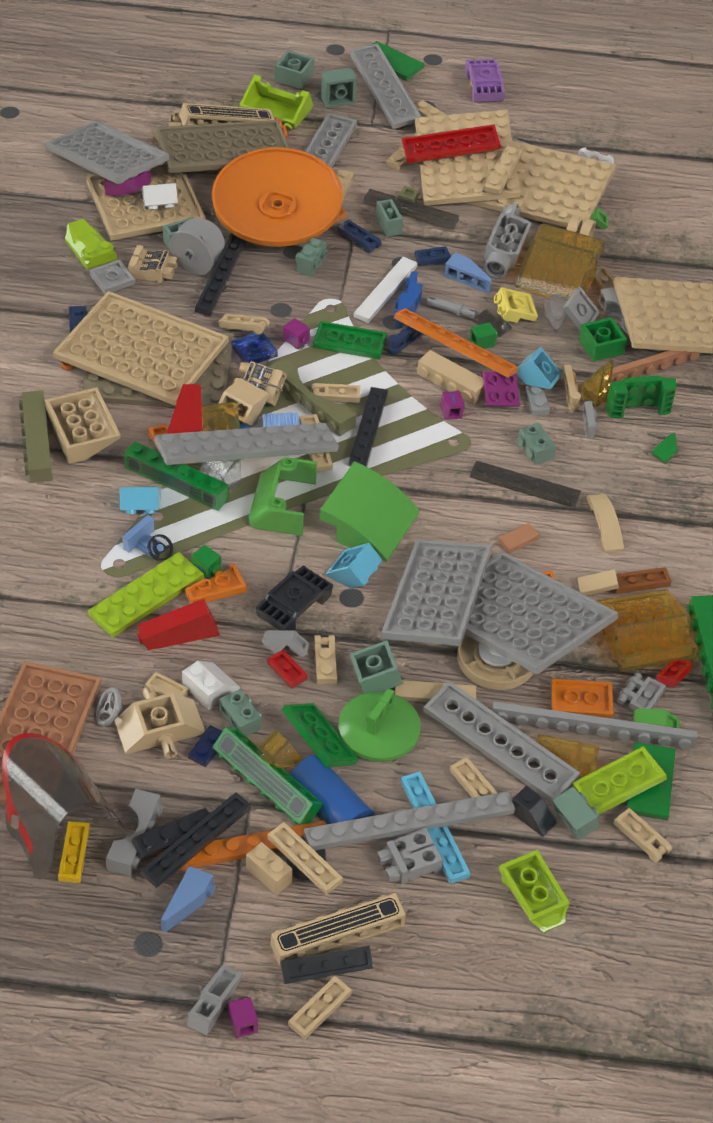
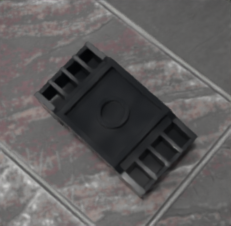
(293, 598)

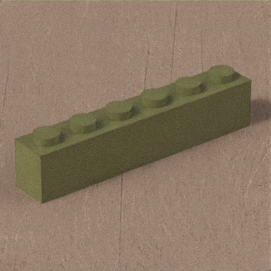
(36, 436)

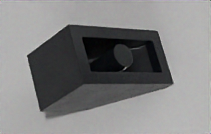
(533, 811)

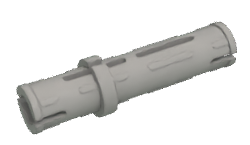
(458, 309)

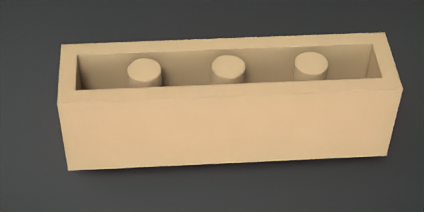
(451, 376)

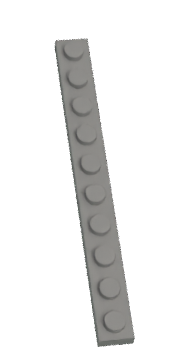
(596, 725)
(408, 821)

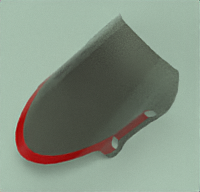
(40, 789)

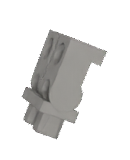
(410, 857)

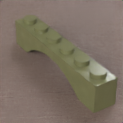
(336, 416)

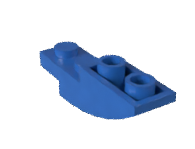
(410, 298)

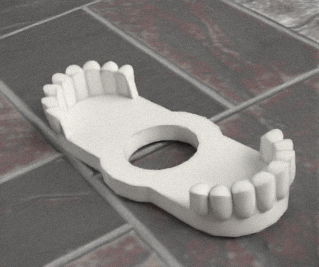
(585, 153)

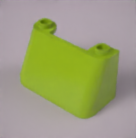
(284, 105)

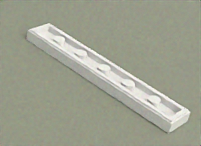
(385, 290)

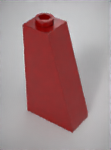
(188, 411)
(179, 626)

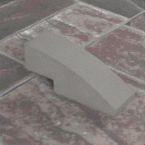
(213, 1000)

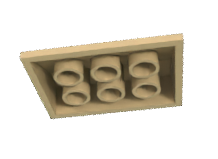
(81, 424)

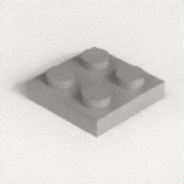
(112, 276)
(580, 308)

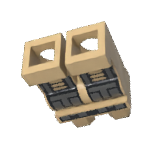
(152, 264)
(260, 375)

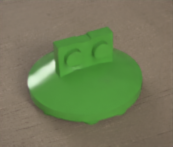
(379, 726)

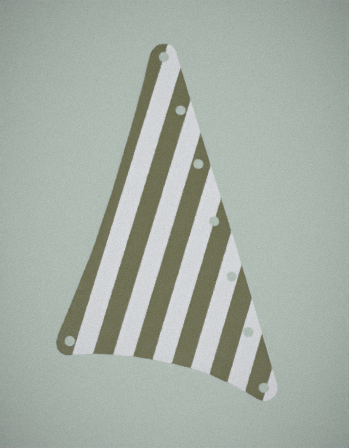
(404, 439)

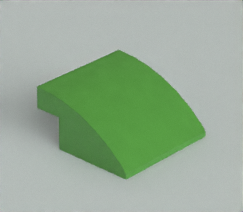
(369, 511)

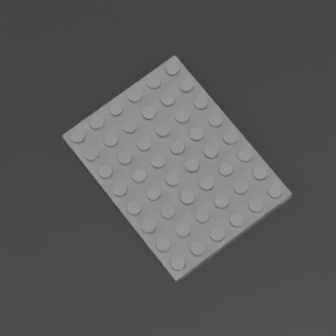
(532, 614)

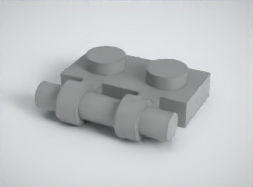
(646, 697)

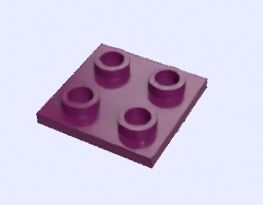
(500, 389)

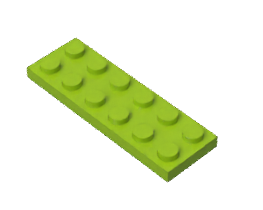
(145, 594)

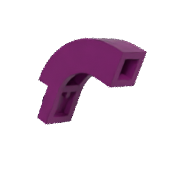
(128, 186)

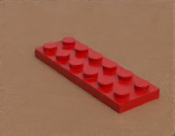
(451, 143)

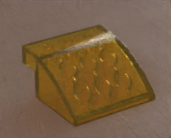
(559, 262)
(648, 630)

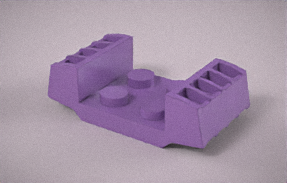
(485, 79)

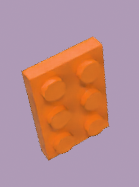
(582, 697)

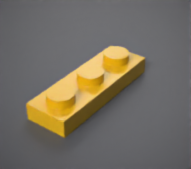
(74, 852)

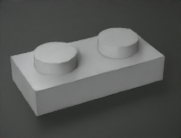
(537, 400)
(589, 417)

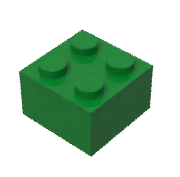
(602, 339)

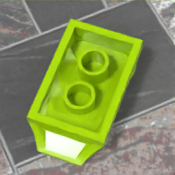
(89, 244)
(536, 890)

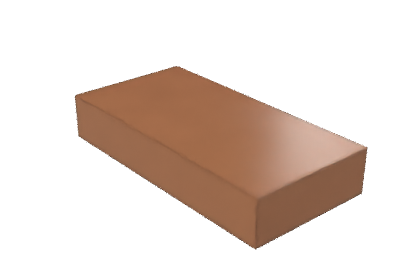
(518, 538)

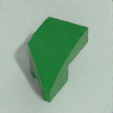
(666, 449)

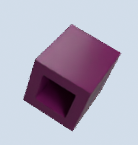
(296, 333)
(452, 405)
(243, 1017)

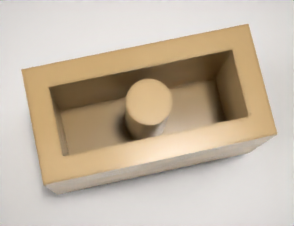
(269, 868)

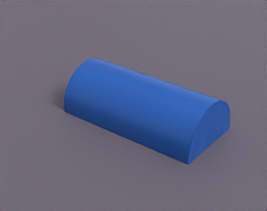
(338, 799)

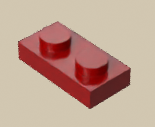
(287, 669)
(674, 672)

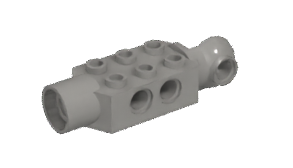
(506, 242)

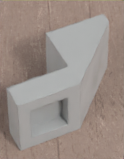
(277, 639)

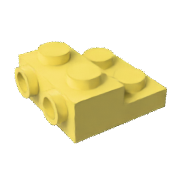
(515, 305)

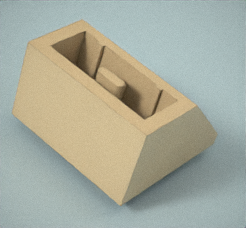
(248, 398)

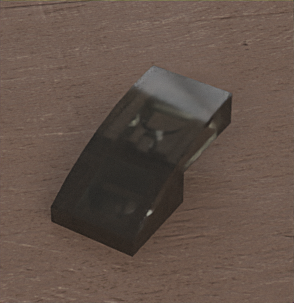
(498, 323)

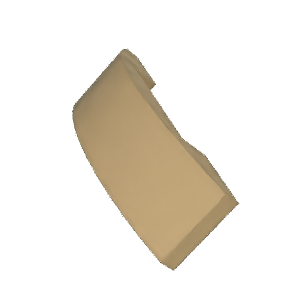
(607, 521)

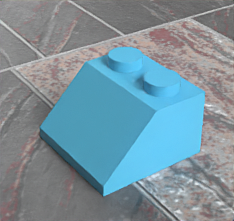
(539, 370)
(140, 499)
(355, 566)

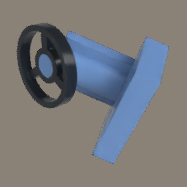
(140, 538)

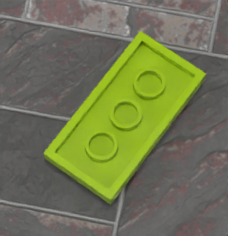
(620, 780)

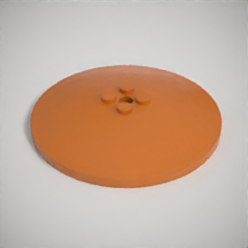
(258, 180)

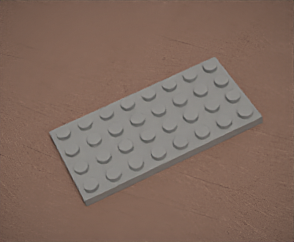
(107, 151)
(437, 593)

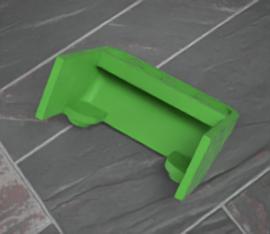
(270, 511)

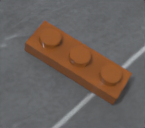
(643, 580)

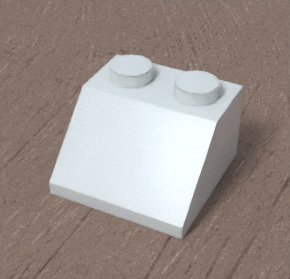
(159, 195)
(207, 683)

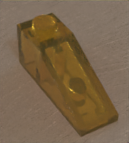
(597, 386)
(279, 751)
(576, 754)

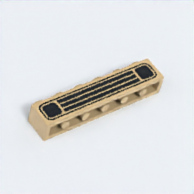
(212, 114)
(339, 928)

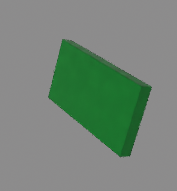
(402, 64)
(350, 340)
(319, 735)
(657, 799)

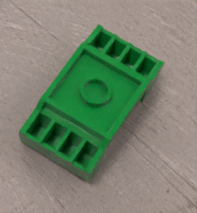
(639, 393)

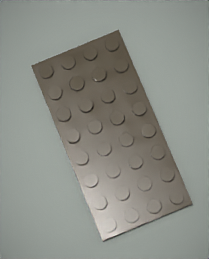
(215, 145)

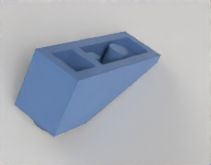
(467, 272)
(189, 896)

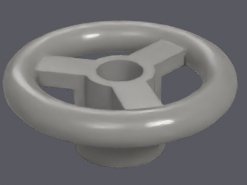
(111, 707)

